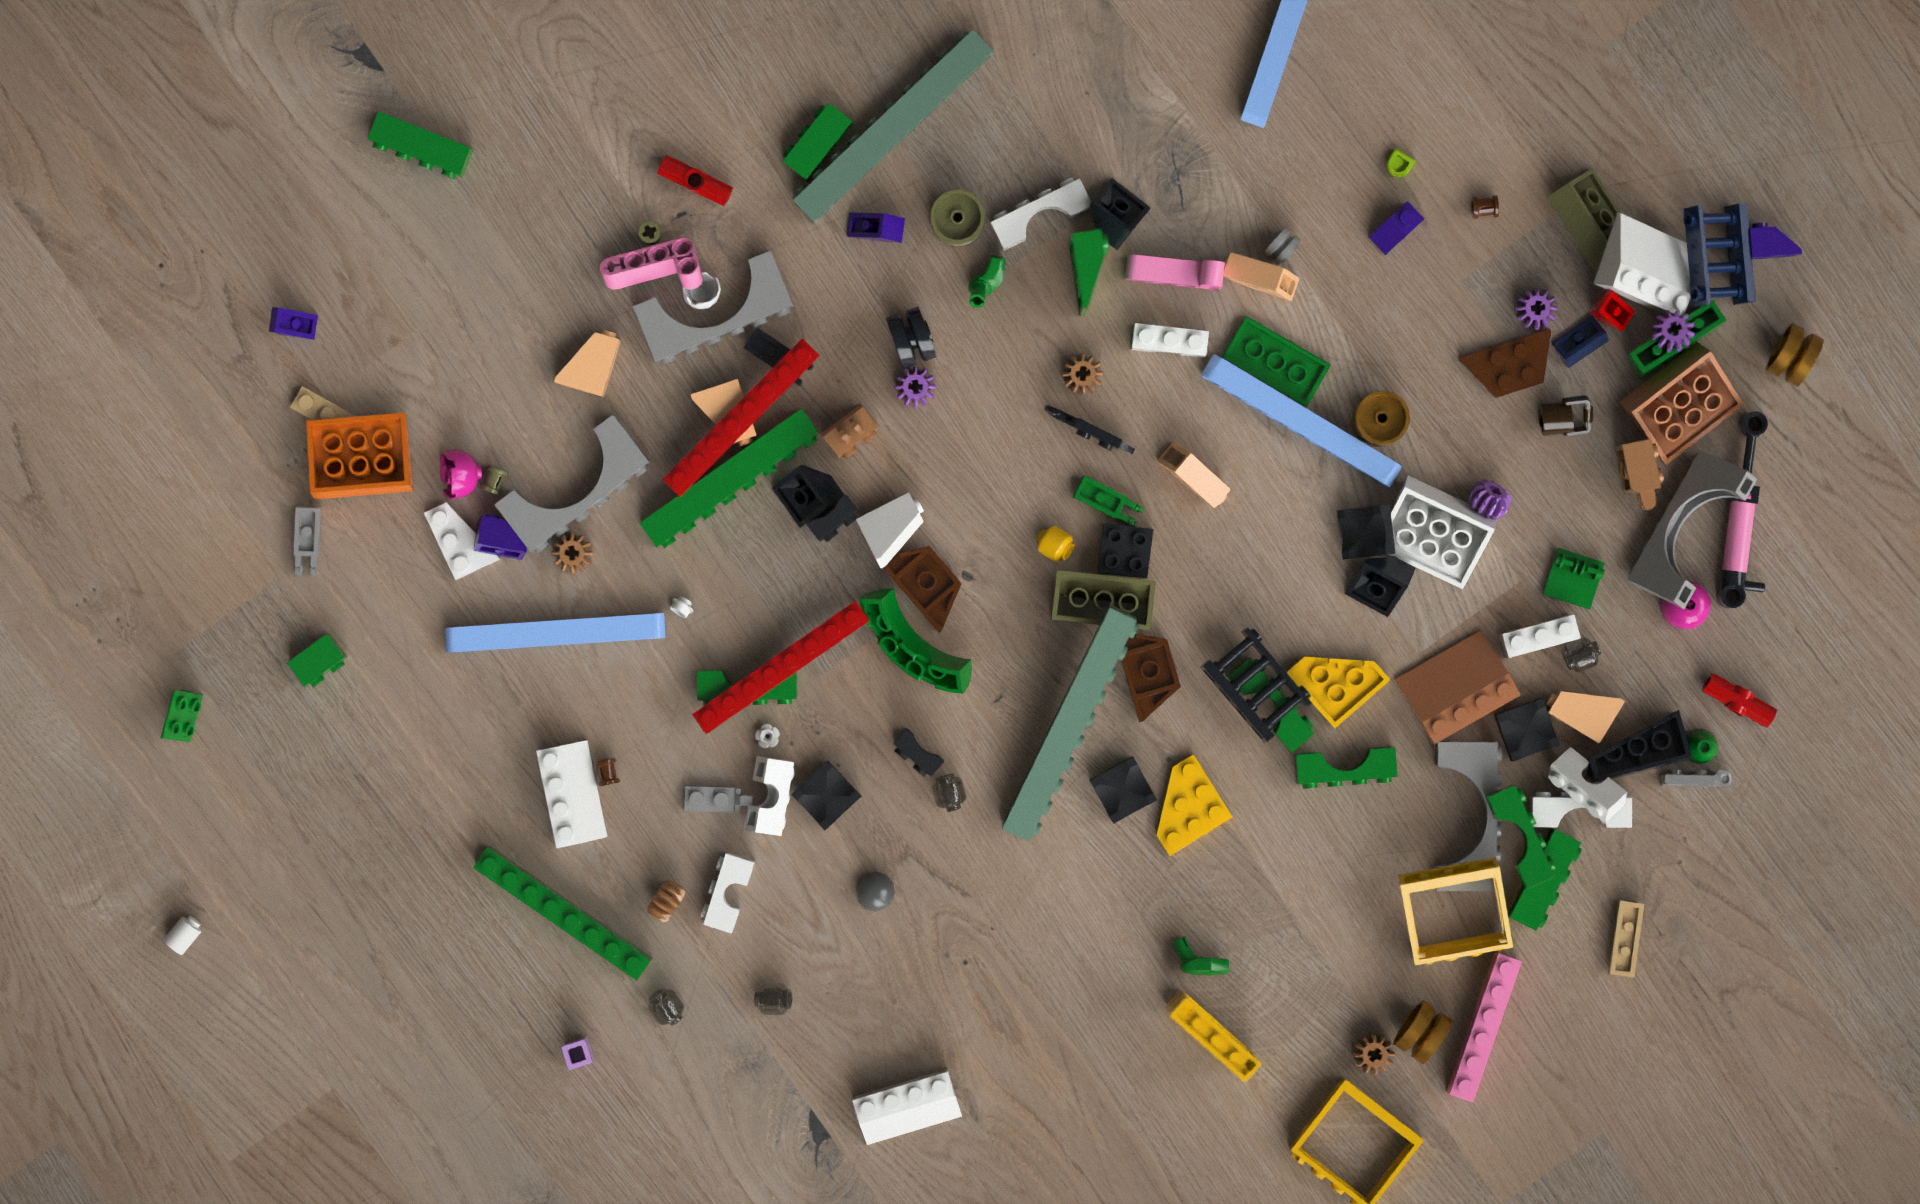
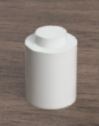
(183, 934)

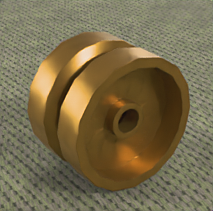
(1794, 354)
(1367, 424)
(1422, 1032)

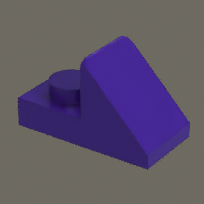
(293, 323)

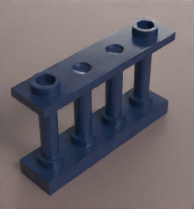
(1739, 252)

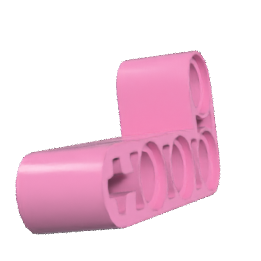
(653, 263)
(1175, 272)

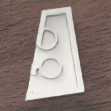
(457, 541)

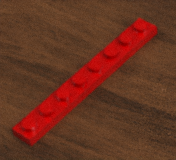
(741, 417)
(780, 667)

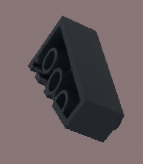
(1648, 749)

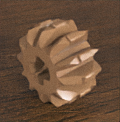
(1076, 368)
(577, 546)
(666, 901)
(1372, 1045)

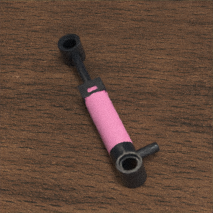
(1740, 526)

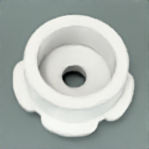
(681, 607)
(767, 729)

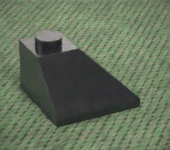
(1117, 212)
(807, 493)
(1381, 583)

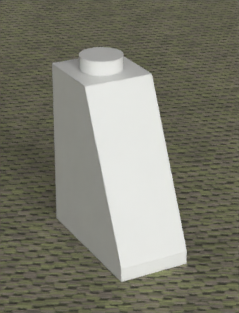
(891, 526)

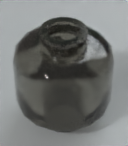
(1581, 654)
(949, 792)
(773, 999)
(666, 1007)

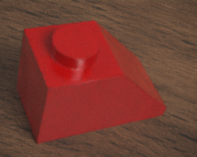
(1612, 310)

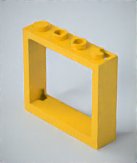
(1449, 876)
(1213, 1035)
(1339, 1184)

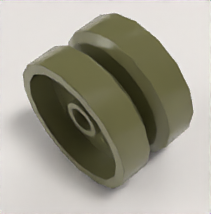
(957, 233)

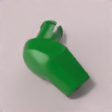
(986, 281)
(1199, 965)

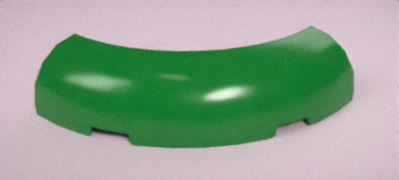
(908, 649)

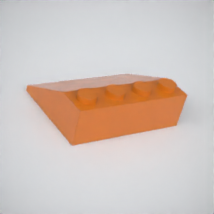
(359, 456)

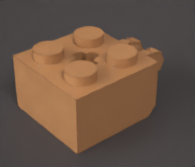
(850, 431)
(1640, 471)

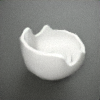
(704, 295)

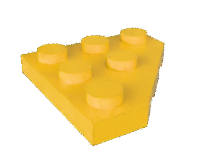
(1338, 684)
(1189, 806)

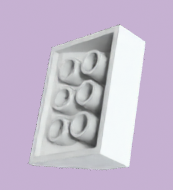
(1646, 266)
(1438, 532)

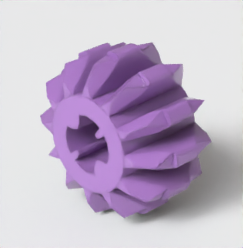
(1542, 315)
(1681, 336)
(921, 381)
(1489, 499)

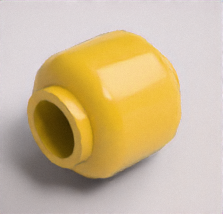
(1055, 543)

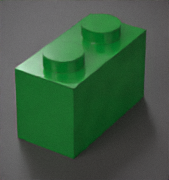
(317, 660)

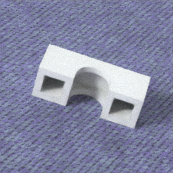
(1169, 339)
(1539, 636)
(1600, 799)
(770, 815)
(719, 912)

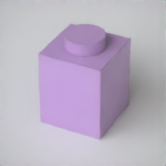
(577, 1053)

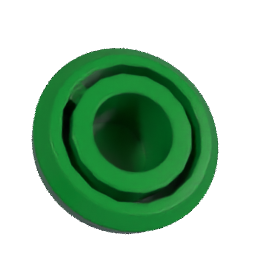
(1702, 746)

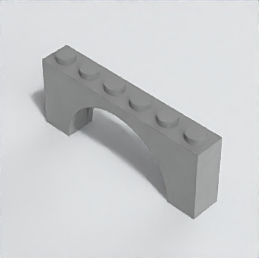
(766, 298)
(620, 462)
(1705, 481)
(1480, 765)

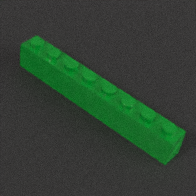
(729, 478)
(562, 913)

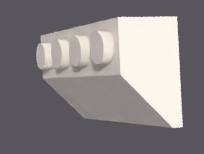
(571, 794)
(906, 1106)

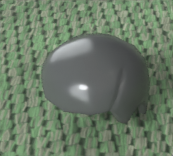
(875, 892)

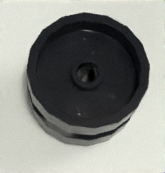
(911, 337)

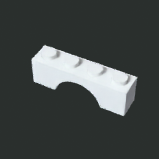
(1069, 199)
(1550, 810)

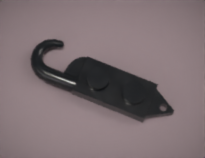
(1088, 430)

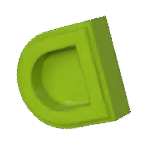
(1399, 164)

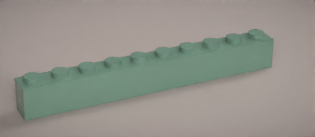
(893, 126)
(1069, 722)

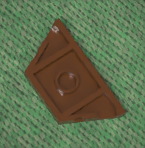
(1511, 364)
(926, 583)
(1149, 673)

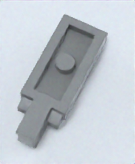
(1698, 779)
(715, 799)

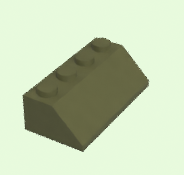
(1587, 214)
(1087, 596)

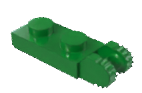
(1105, 499)

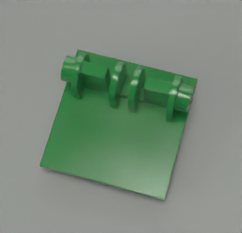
(1574, 578)
(181, 715)

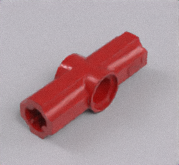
(709, 188)
(1739, 700)

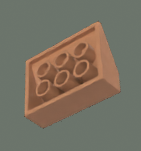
(1682, 402)
(1457, 687)

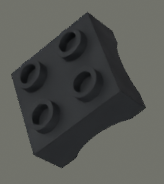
(826, 527)
(1366, 531)
(1125, 550)
(1526, 729)
(924, 761)
(1123, 789)
(826, 795)

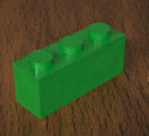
(816, 141)

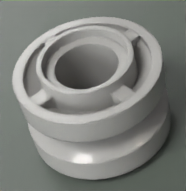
(1282, 246)

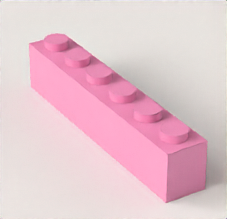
(1483, 1026)

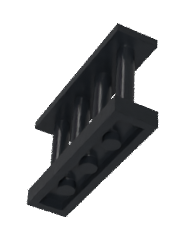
(1231, 688)

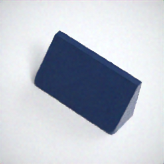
(1580, 341)

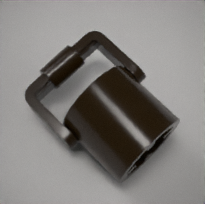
(1558, 417)

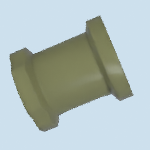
(642, 231)
(493, 479)

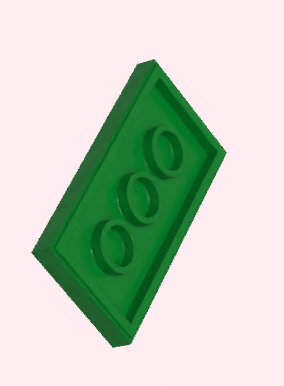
(1276, 361)

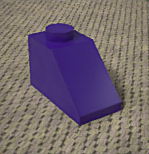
(876, 227)
(1396, 228)
(1771, 243)
(498, 538)

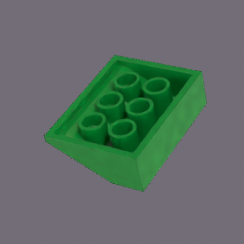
(1086, 255)

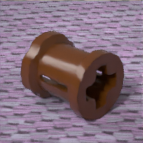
(1476, 205)
(606, 772)

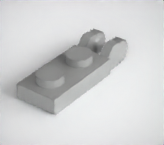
(307, 537)

